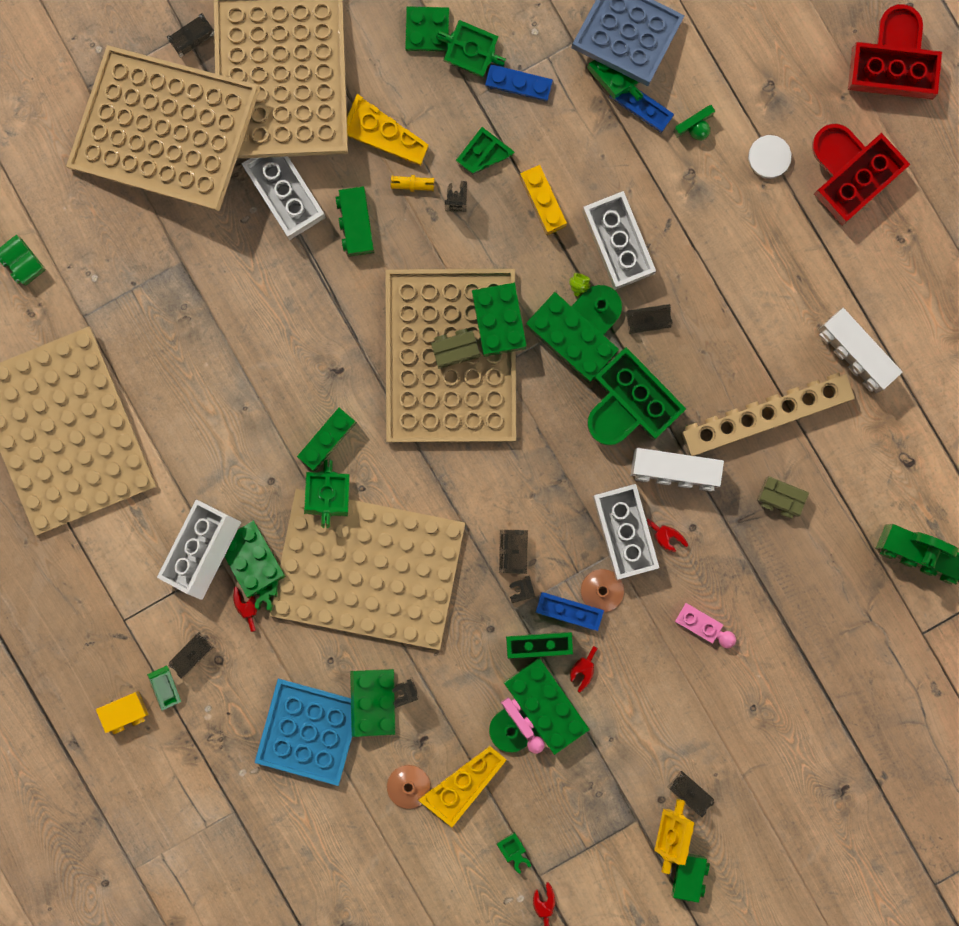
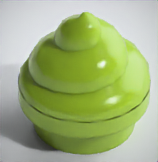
(579, 283)

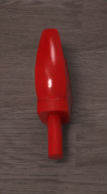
(664, 534)
(246, 610)
(585, 667)
(544, 908)

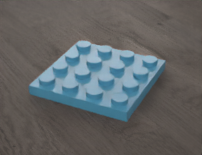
(306, 732)

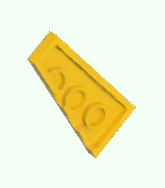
(382, 132)
(462, 787)

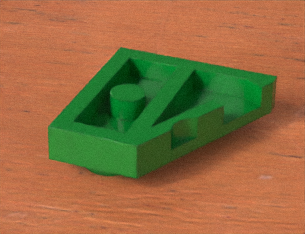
(483, 152)

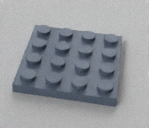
(628, 35)

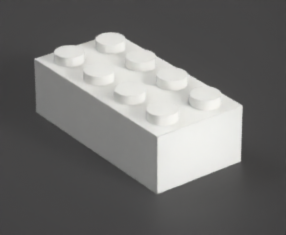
(284, 193)
(618, 240)
(859, 351)
(677, 468)
(625, 531)
(199, 549)

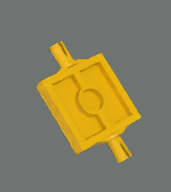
(674, 836)

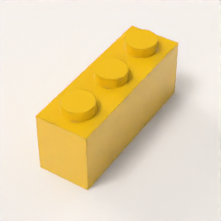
(543, 200)

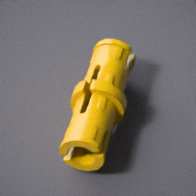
(412, 183)

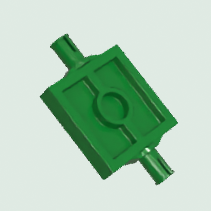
(470, 48)
(614, 81)
(326, 493)

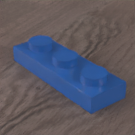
(518, 82)
(646, 110)
(569, 611)

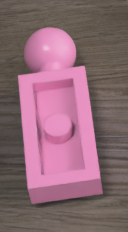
(704, 626)
(535, 743)

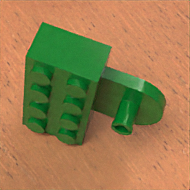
(579, 329)
(632, 400)
(920, 550)
(545, 707)

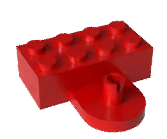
(896, 61)
(855, 169)

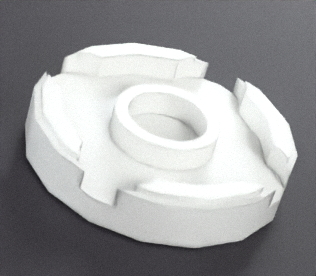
(769, 156)

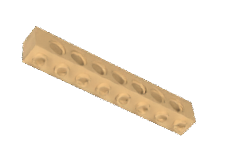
(841, 393)

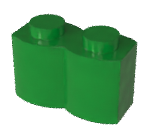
(21, 261)

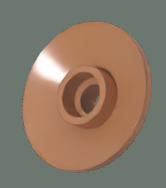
(602, 578)
(407, 775)

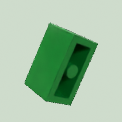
(689, 879)

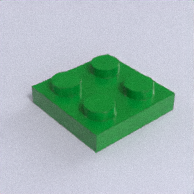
(423, 26)

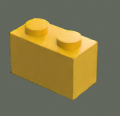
(122, 712)

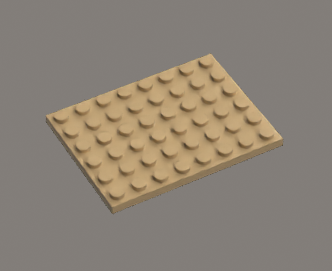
(300, 65)
(163, 127)
(450, 403)
(67, 433)
(370, 572)

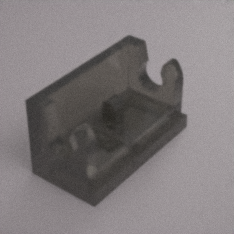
(191, 35)
(457, 201)
(649, 319)
(513, 551)
(525, 589)
(190, 655)
(408, 690)
(692, 793)

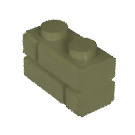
(455, 348)
(782, 497)

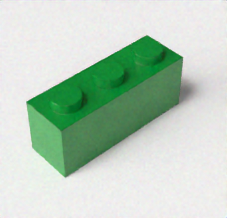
(355, 221)
(326, 439)
(539, 645)

